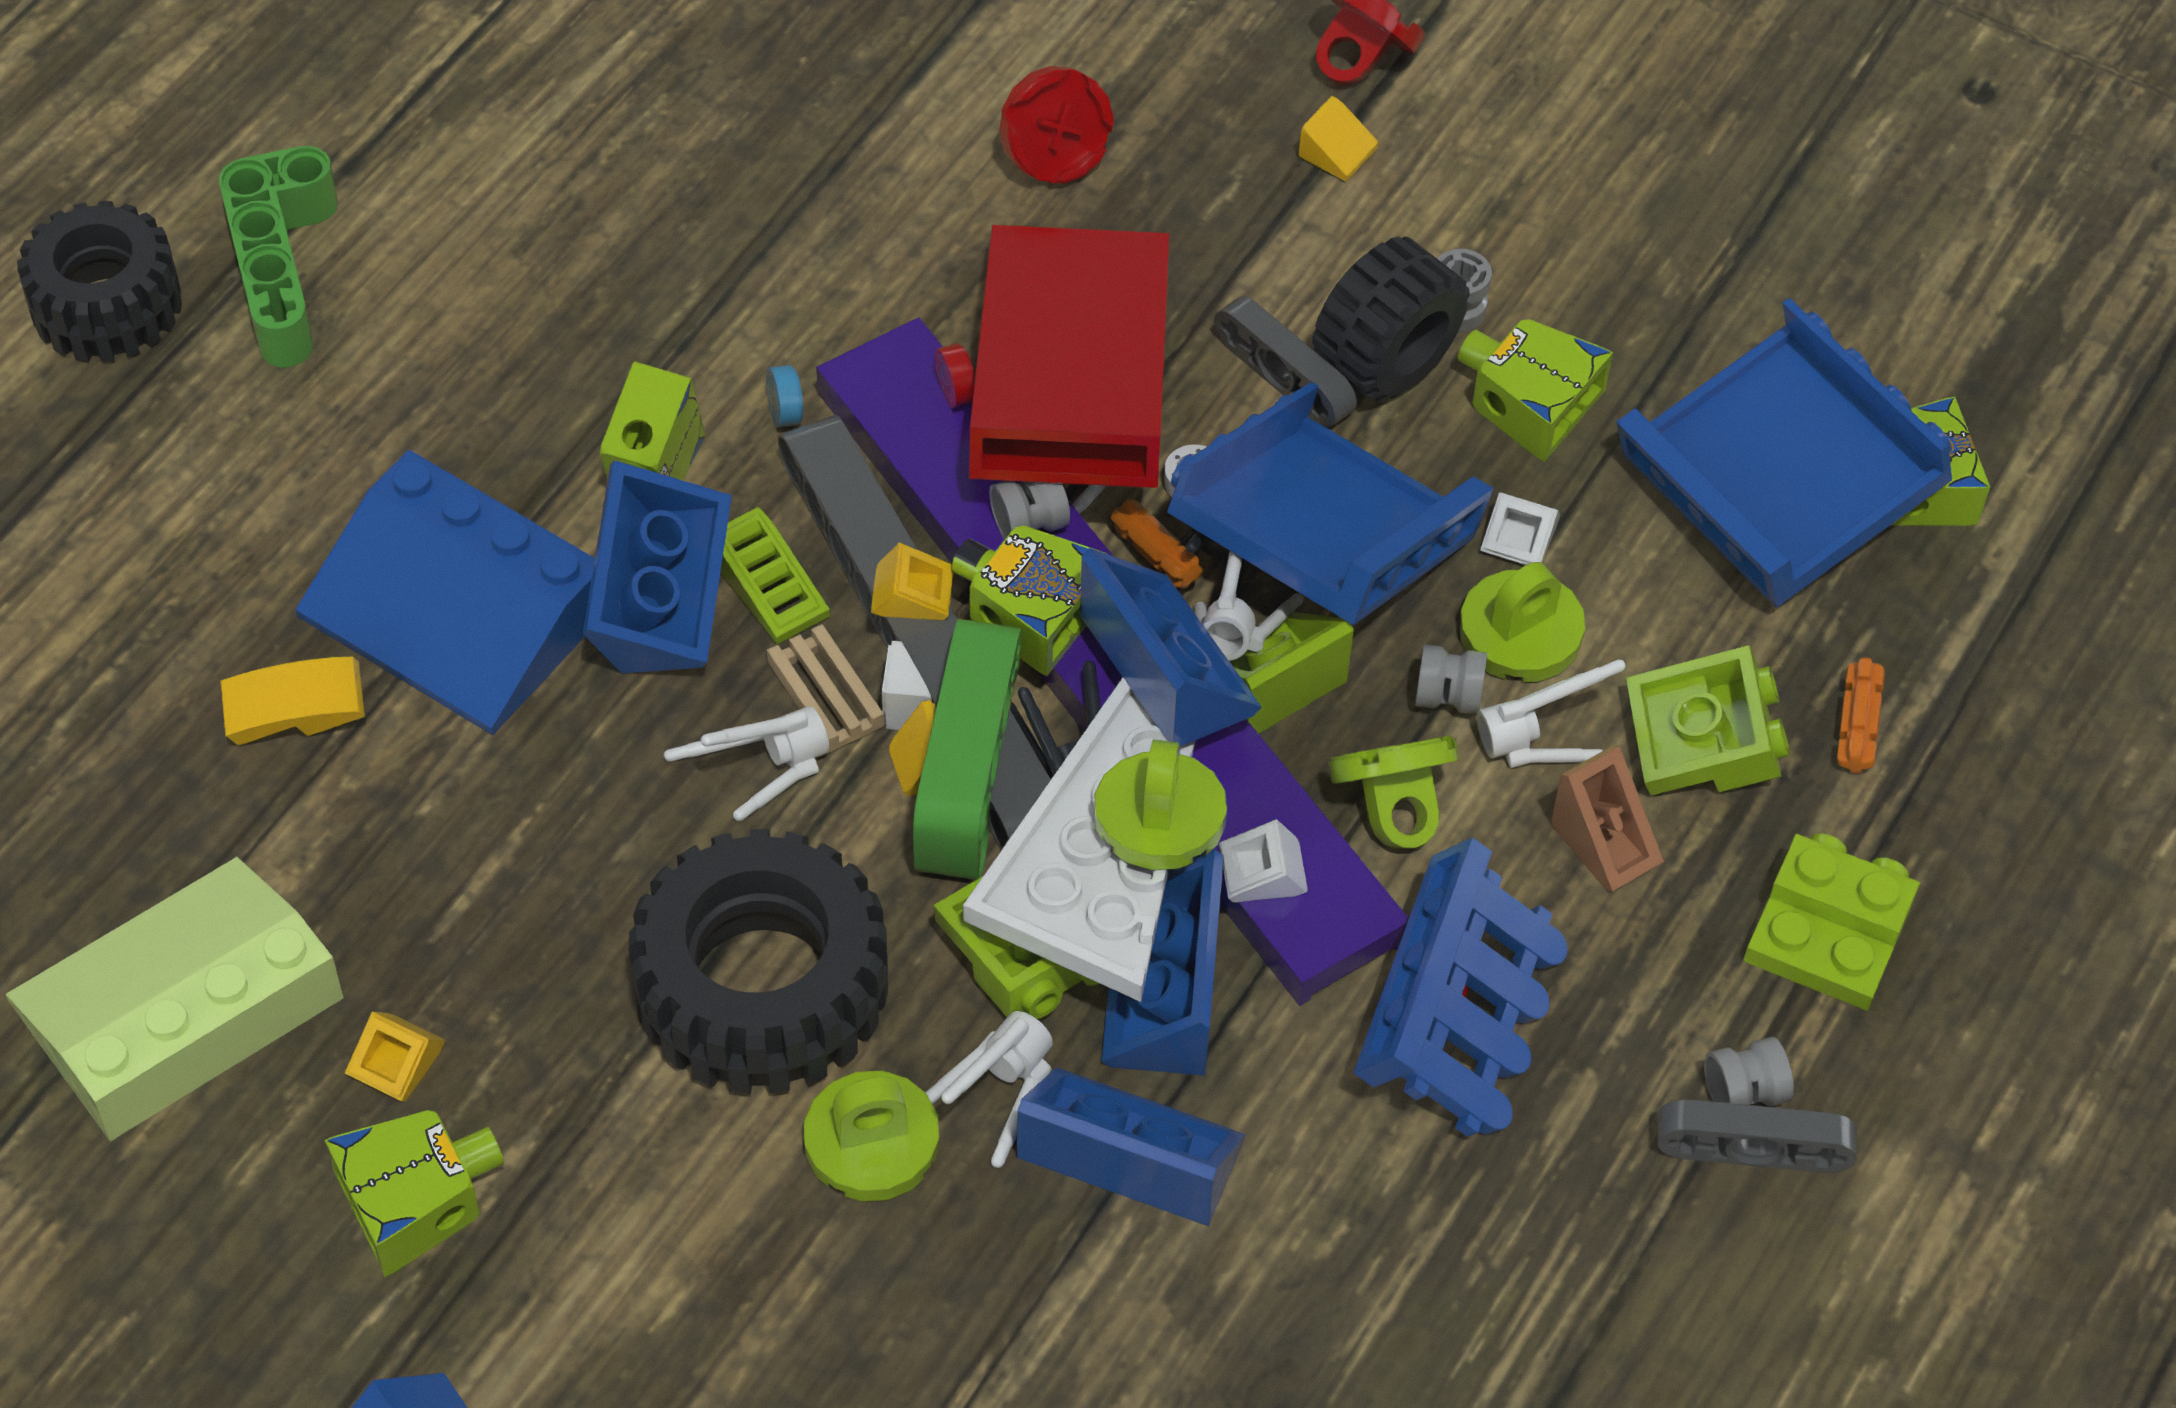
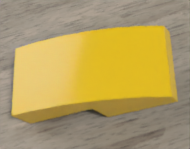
(287, 695)

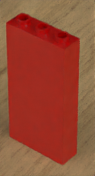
(1071, 357)

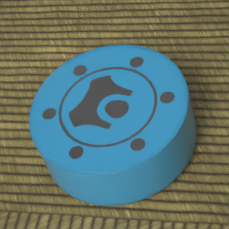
(784, 395)

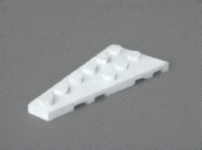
(1062, 885)

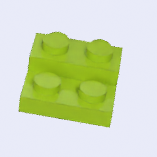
(1707, 723)
(1832, 919)
(1005, 971)

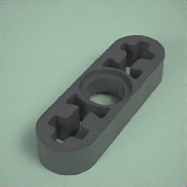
(1283, 359)
(1757, 1136)

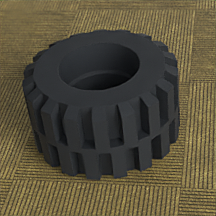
(95, 246)
(1391, 318)

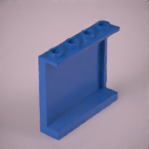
(1790, 456)
(1321, 509)

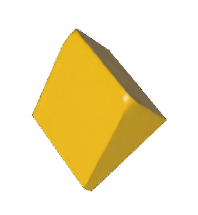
(1336, 140)
(912, 585)
(910, 747)
(393, 1055)

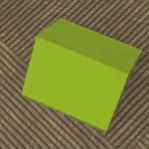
(1296, 665)

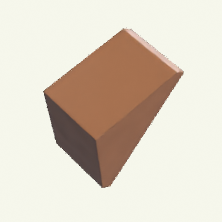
(1605, 820)

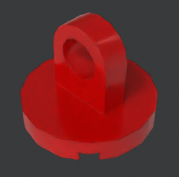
(1371, 26)
(1056, 124)

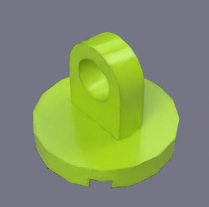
(1523, 623)
(1397, 774)
(1160, 808)
(871, 1135)

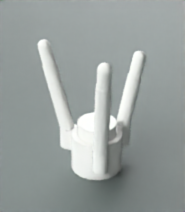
(1232, 620)
(1513, 724)
(789, 739)
(1008, 1053)

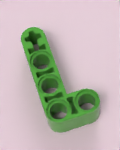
(262, 201)
(965, 750)

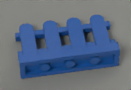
(1426, 984)

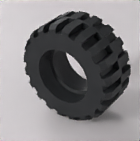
(747, 888)

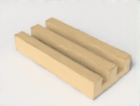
(803, 651)

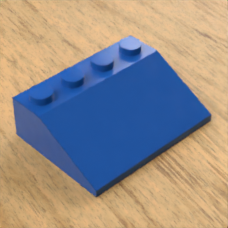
(451, 592)

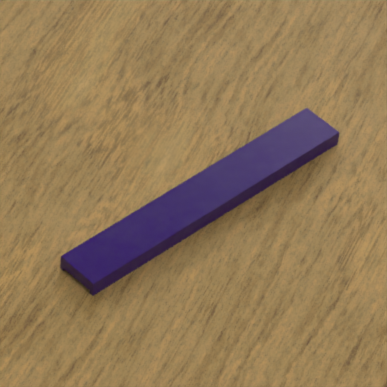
(922, 448)

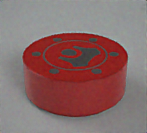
(955, 374)

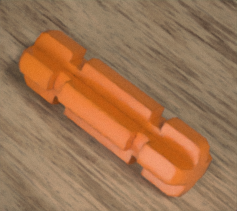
(1156, 543)
(1860, 715)

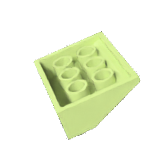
(178, 995)

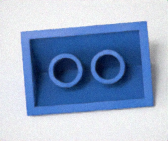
(656, 571)
(1161, 649)
(1173, 1019)
(1127, 1144)

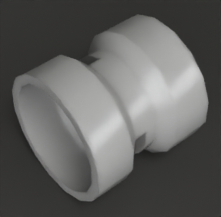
(1478, 275)
(1030, 505)
(1466, 678)
(1750, 1075)

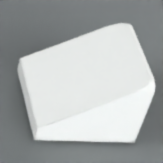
(1519, 530)
(902, 687)
(1263, 864)

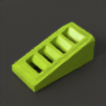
(749, 542)

